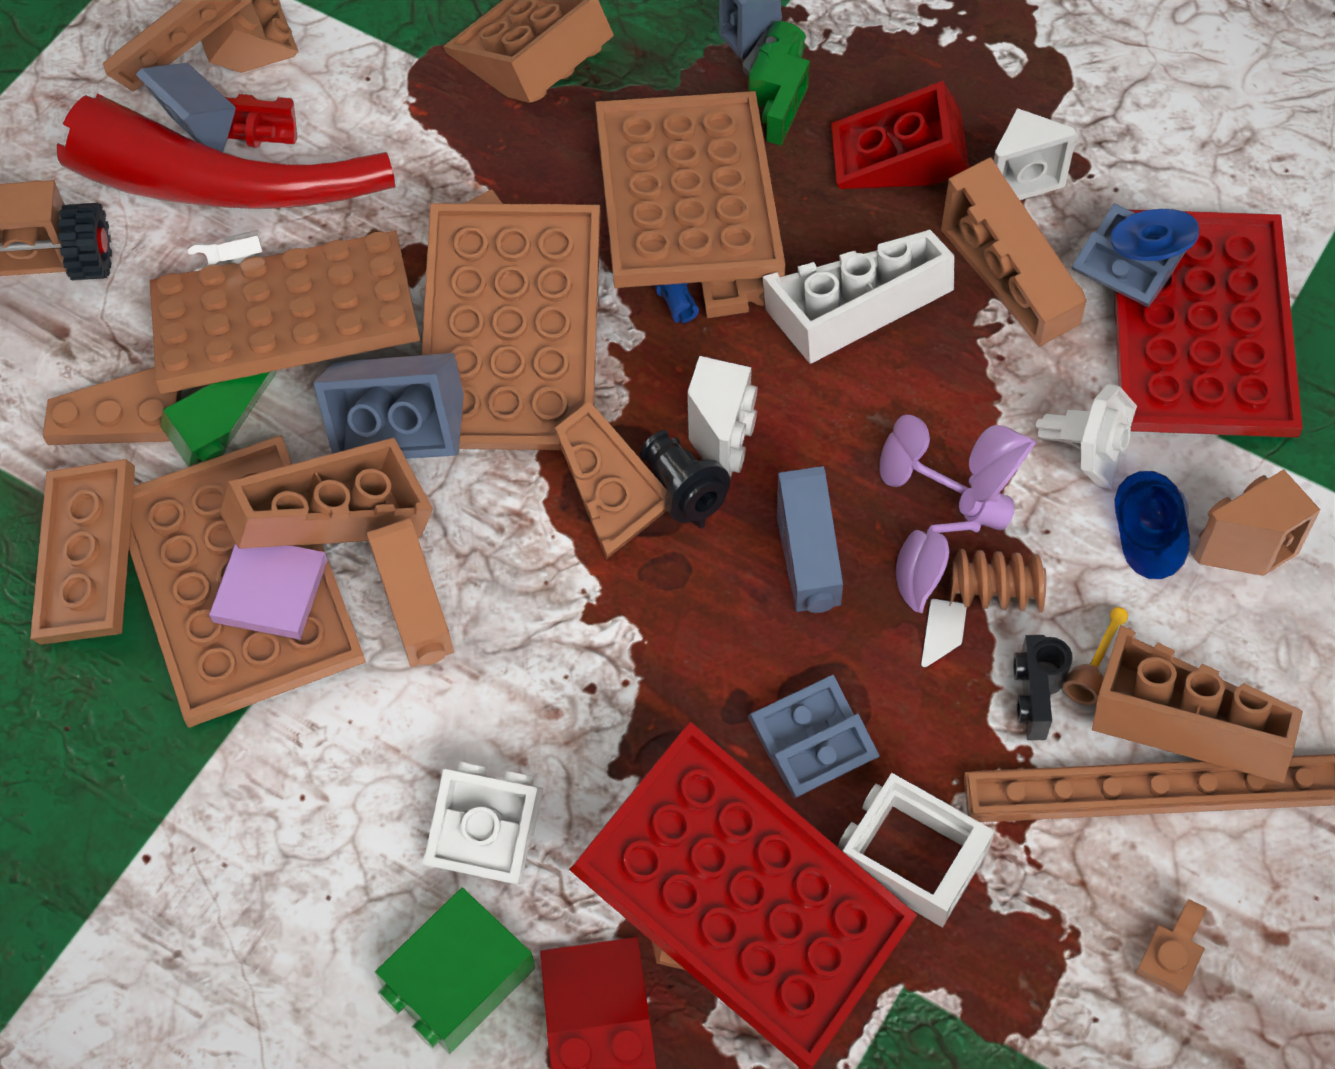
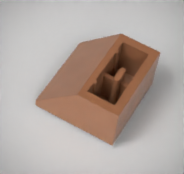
(251, 38)
(1258, 527)

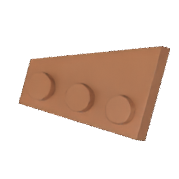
(110, 412)
(610, 477)

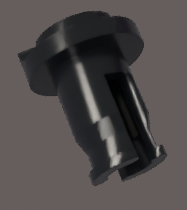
(693, 486)

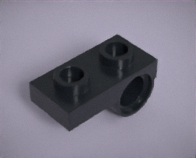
(1038, 683)

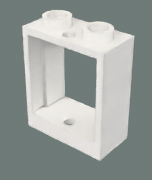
(936, 814)

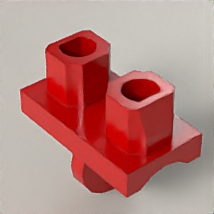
(263, 120)

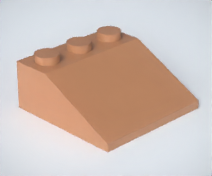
(531, 44)

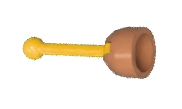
(1085, 680)

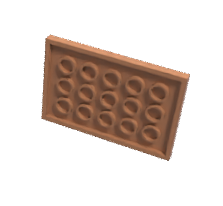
(687, 190)
(280, 311)
(519, 311)
(180, 561)

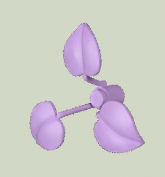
(992, 463)

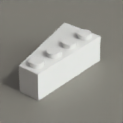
(858, 294)

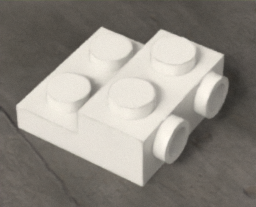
(483, 823)

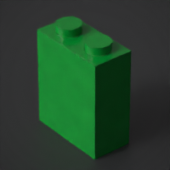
(454, 971)

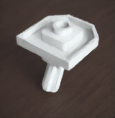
(1097, 433)

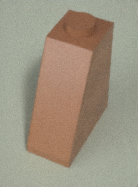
(410, 593)

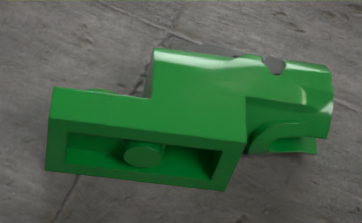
(778, 77)

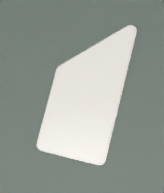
(943, 629)

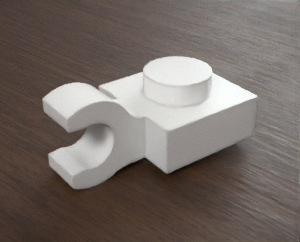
(233, 247)

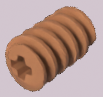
(998, 579)

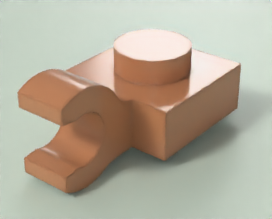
(732, 296)
(1172, 954)

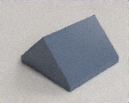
(191, 102)

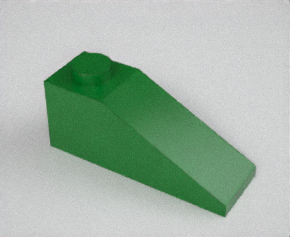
(210, 418)

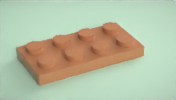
(83, 552)

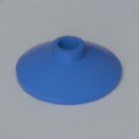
(1155, 234)

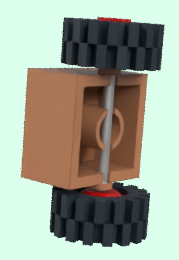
(51, 237)

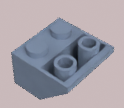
(745, 22)

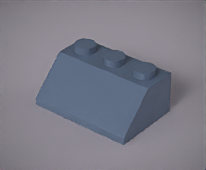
(396, 398)

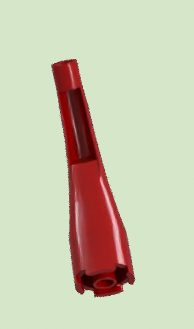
(155, 162)

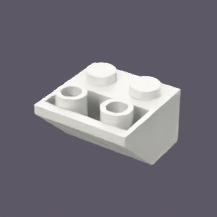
(721, 411)

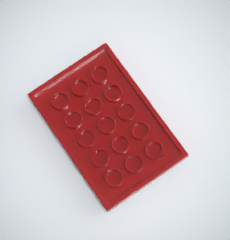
(1216, 338)
(745, 895)

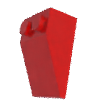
(901, 142)
(597, 1006)

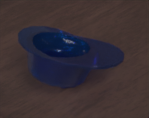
(1152, 524)

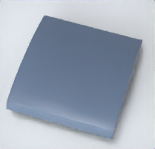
(1129, 277)
(813, 736)

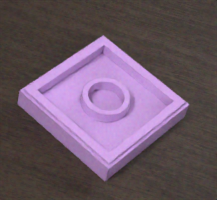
(269, 589)

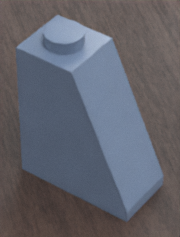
(809, 539)

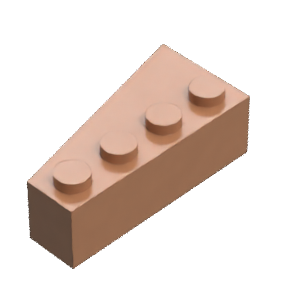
(1011, 252)
(326, 499)
(1193, 711)

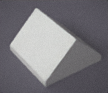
(1035, 154)

